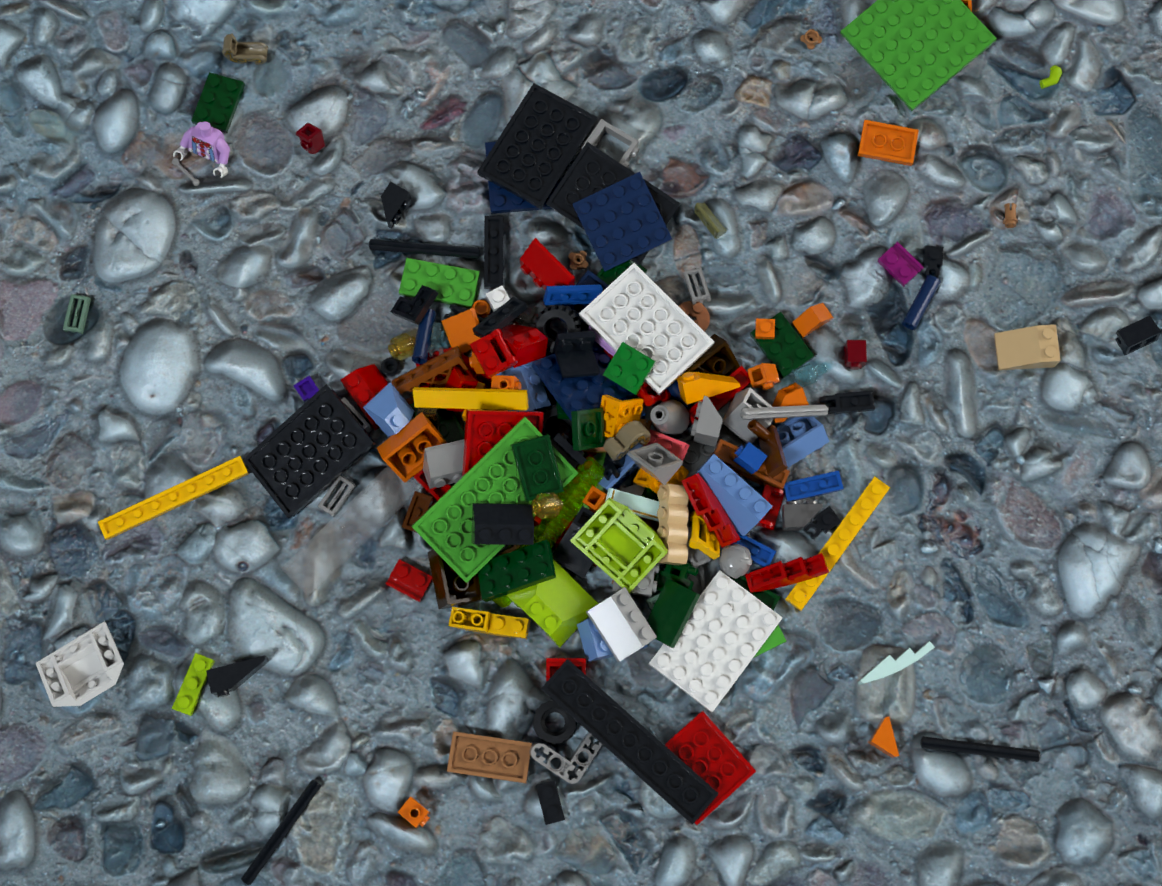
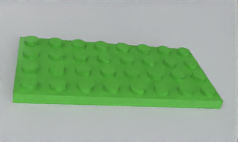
(490, 481)

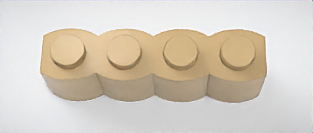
(673, 522)

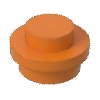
(482, 308)

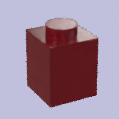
(855, 354)

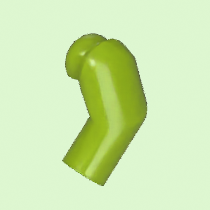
(1053, 79)

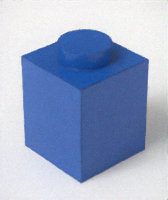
(749, 457)

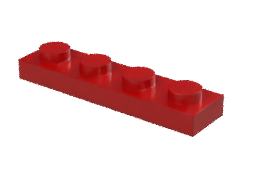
(722, 399)

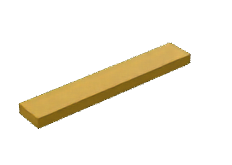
(470, 398)

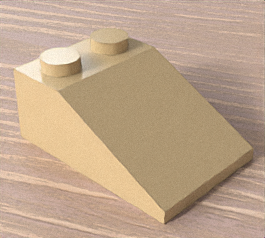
(1027, 348)

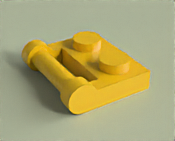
(708, 543)

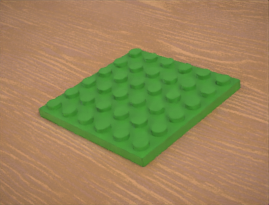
(917, 43)

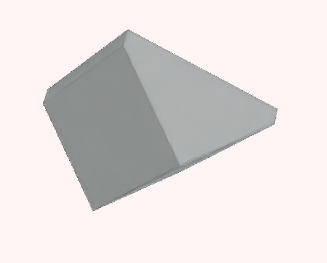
(656, 461)

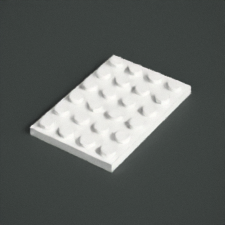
(649, 321)
(716, 641)

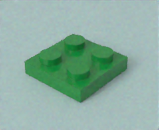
(629, 368)

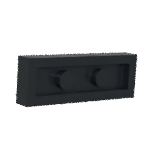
(501, 317)

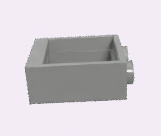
(603, 127)

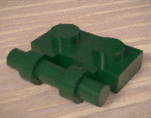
(686, 569)

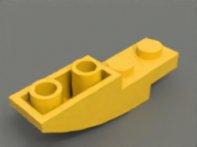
(489, 623)

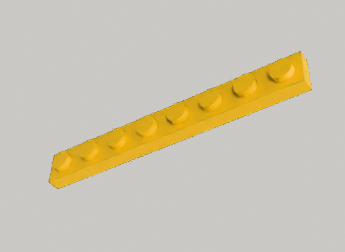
(173, 498)
(841, 539)

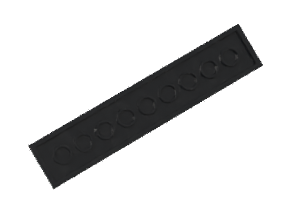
(629, 741)

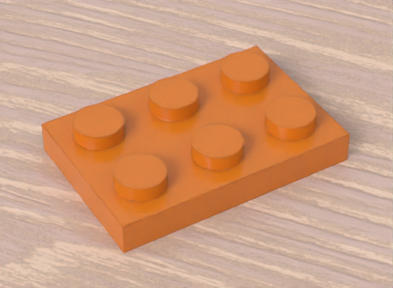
(888, 142)

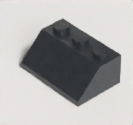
(502, 524)

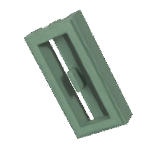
(74, 329)

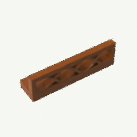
(439, 365)
(725, 452)

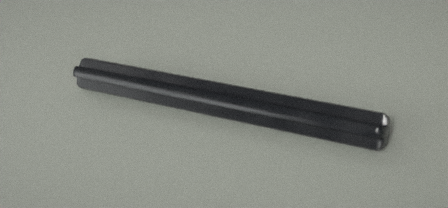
(424, 248)
(980, 749)
(280, 832)

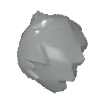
(735, 560)

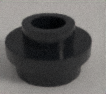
(390, 361)

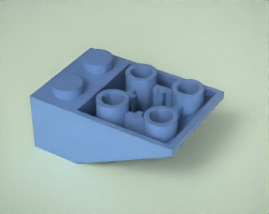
(593, 643)

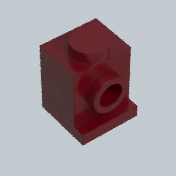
(311, 138)

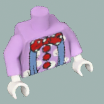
(206, 143)

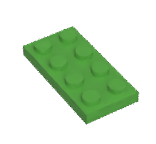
(452, 283)

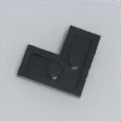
(415, 309)

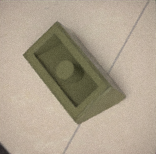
(709, 220)

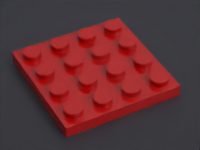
(487, 427)
(711, 757)

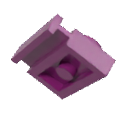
(900, 264)

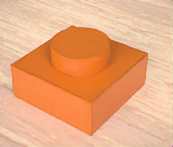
(764, 328)

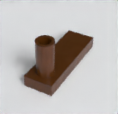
(771, 446)

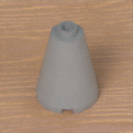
(670, 418)

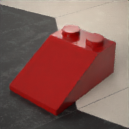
(524, 343)

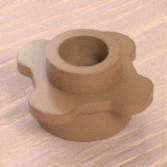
(811, 33)
(578, 265)

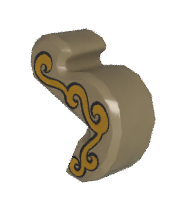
(244, 51)
(626, 439)

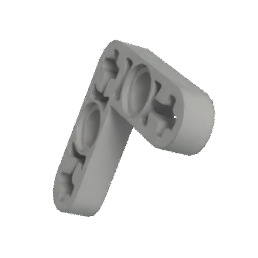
(565, 764)

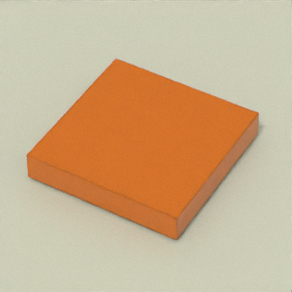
(460, 329)

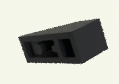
(230, 677)

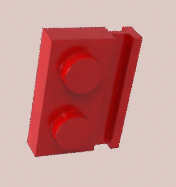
(409, 580)

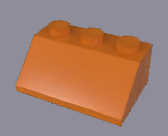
(406, 449)

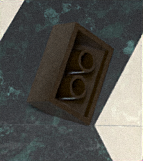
(716, 360)
(450, 587)

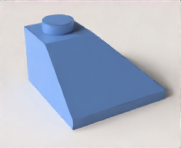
(389, 410)

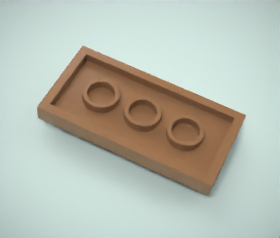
(489, 757)

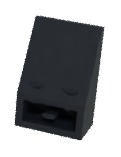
(567, 553)

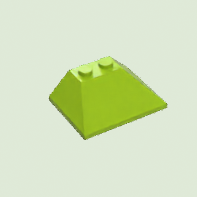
(620, 544)
(555, 605)

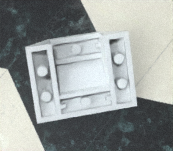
(81, 668)

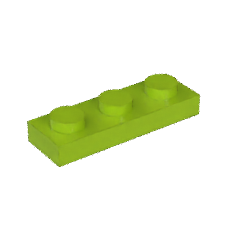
(193, 684)

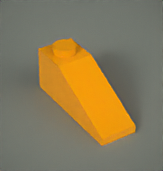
(696, 385)

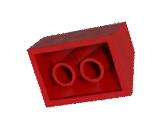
(544, 267)
(363, 386)

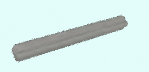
(784, 412)

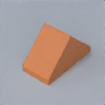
(812, 319)
(884, 738)

